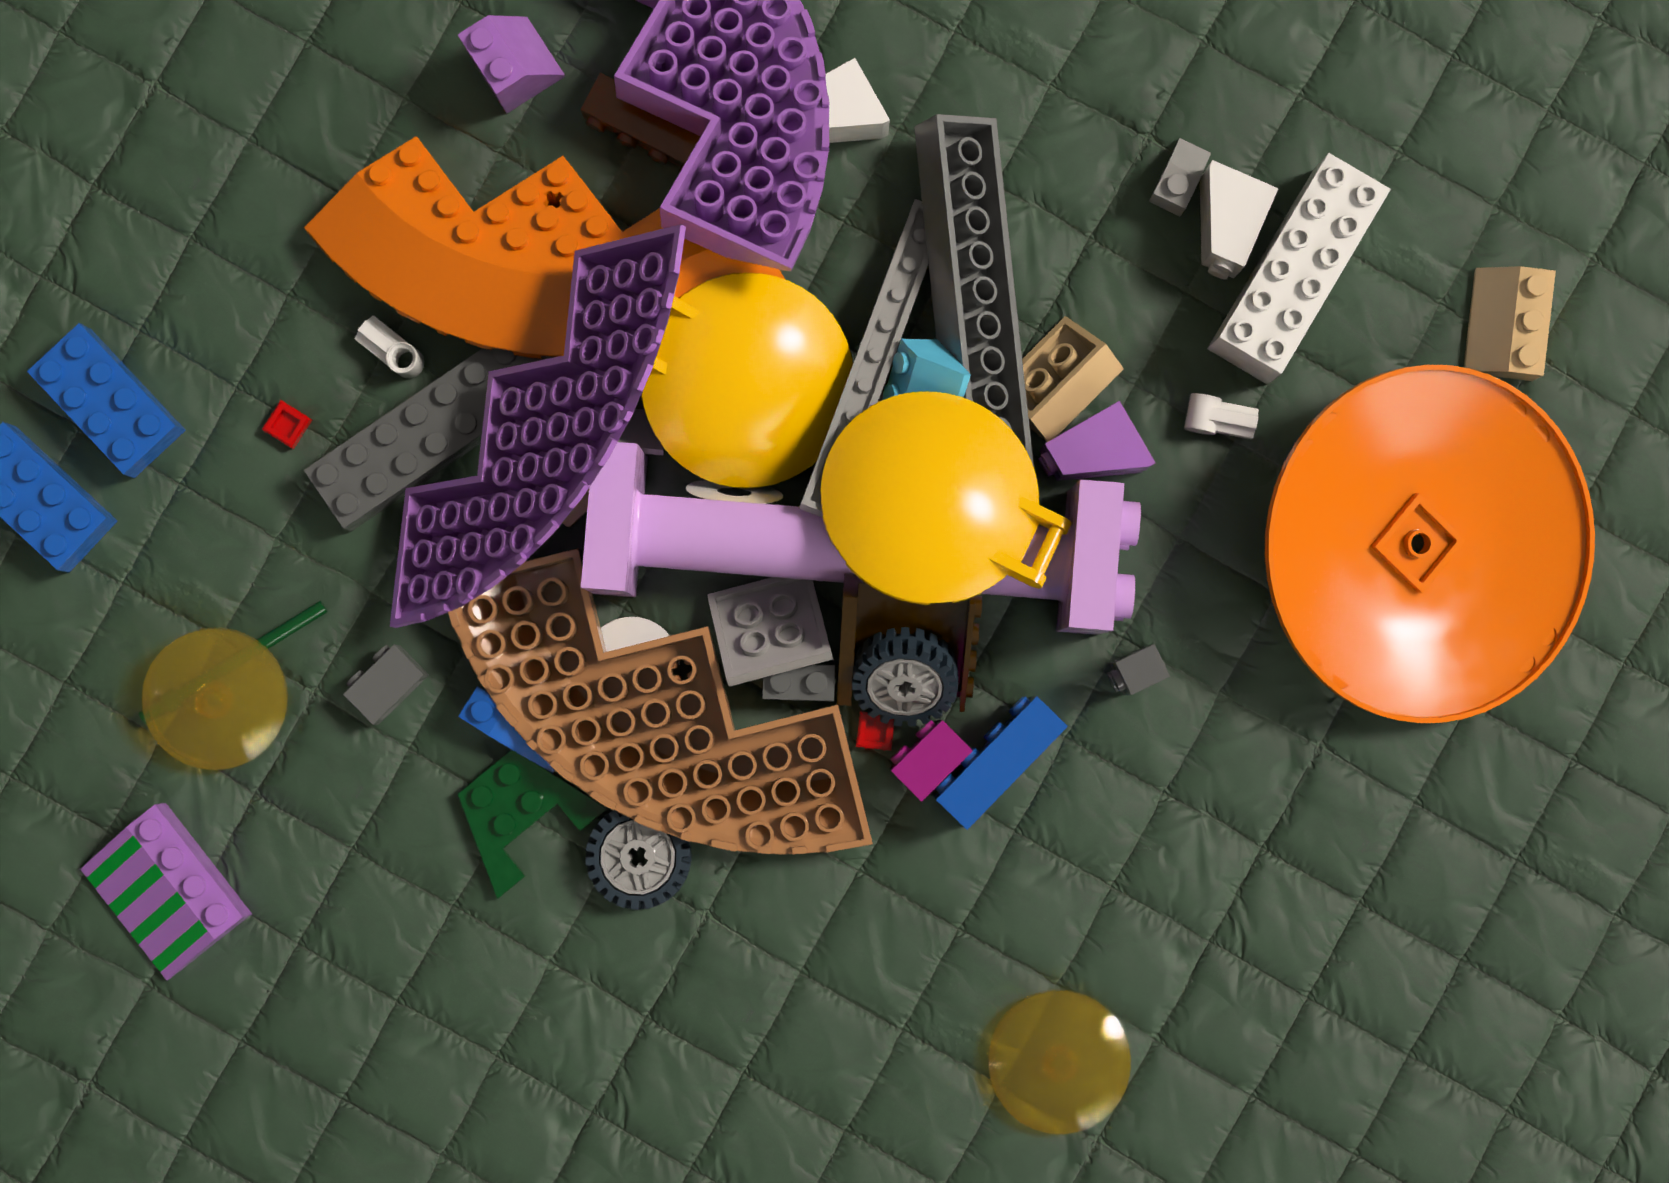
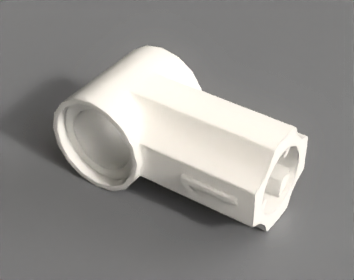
(389, 347)
(1210, 416)

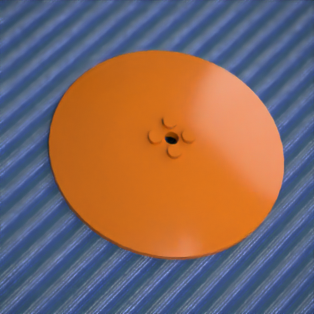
(1499, 558)

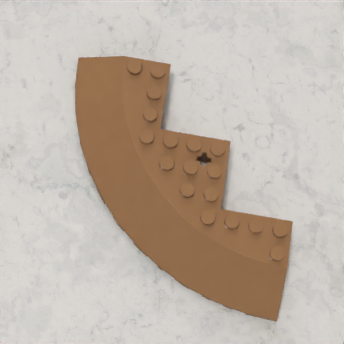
(648, 737)

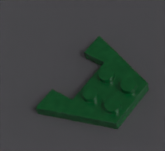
(510, 801)

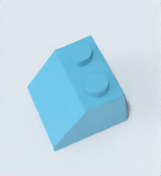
(925, 367)

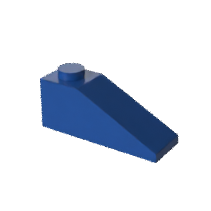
(482, 714)

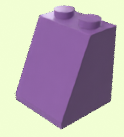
(511, 58)
(1097, 448)

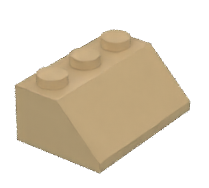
(1509, 321)
(1065, 376)

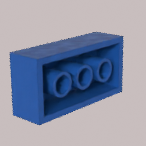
(106, 400)
(47, 503)
(1000, 761)

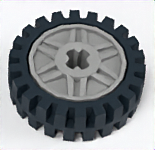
(905, 676)
(630, 884)

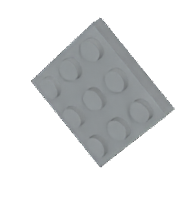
(768, 628)

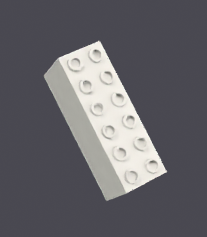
(1299, 269)

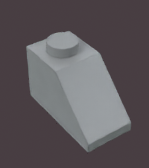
(1180, 177)

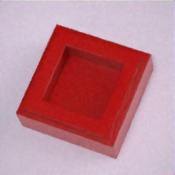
(287, 424)
(874, 733)

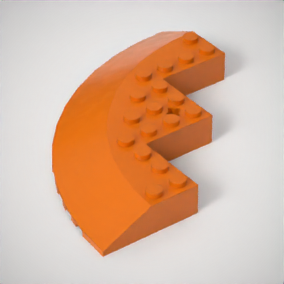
(486, 272)

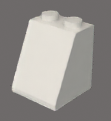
(854, 106)
(1231, 217)

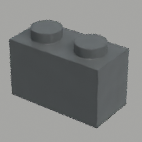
(1137, 670)
(384, 683)
(804, 683)

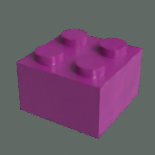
(929, 759)

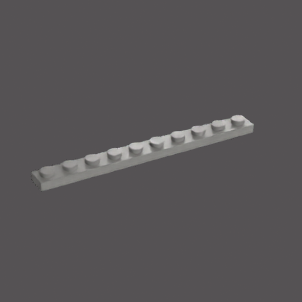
(878, 343)

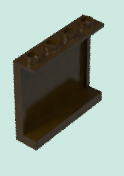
(870, 611)

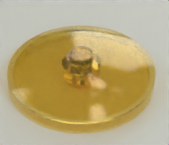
(214, 698)
(1059, 1061)

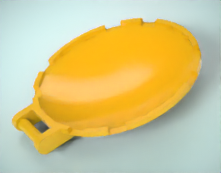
(746, 380)
(934, 500)

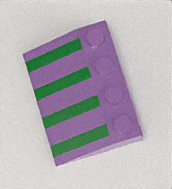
(165, 890)

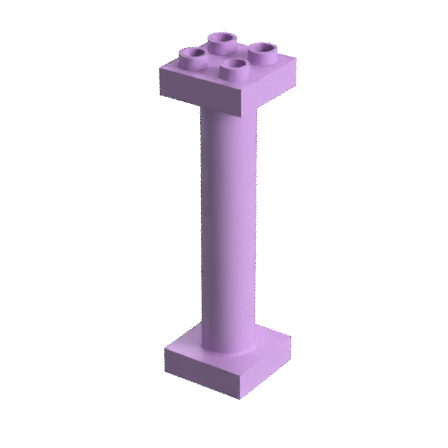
(785, 542)

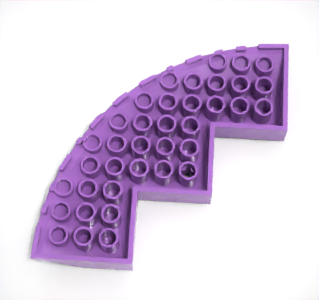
(759, 100)
(541, 432)

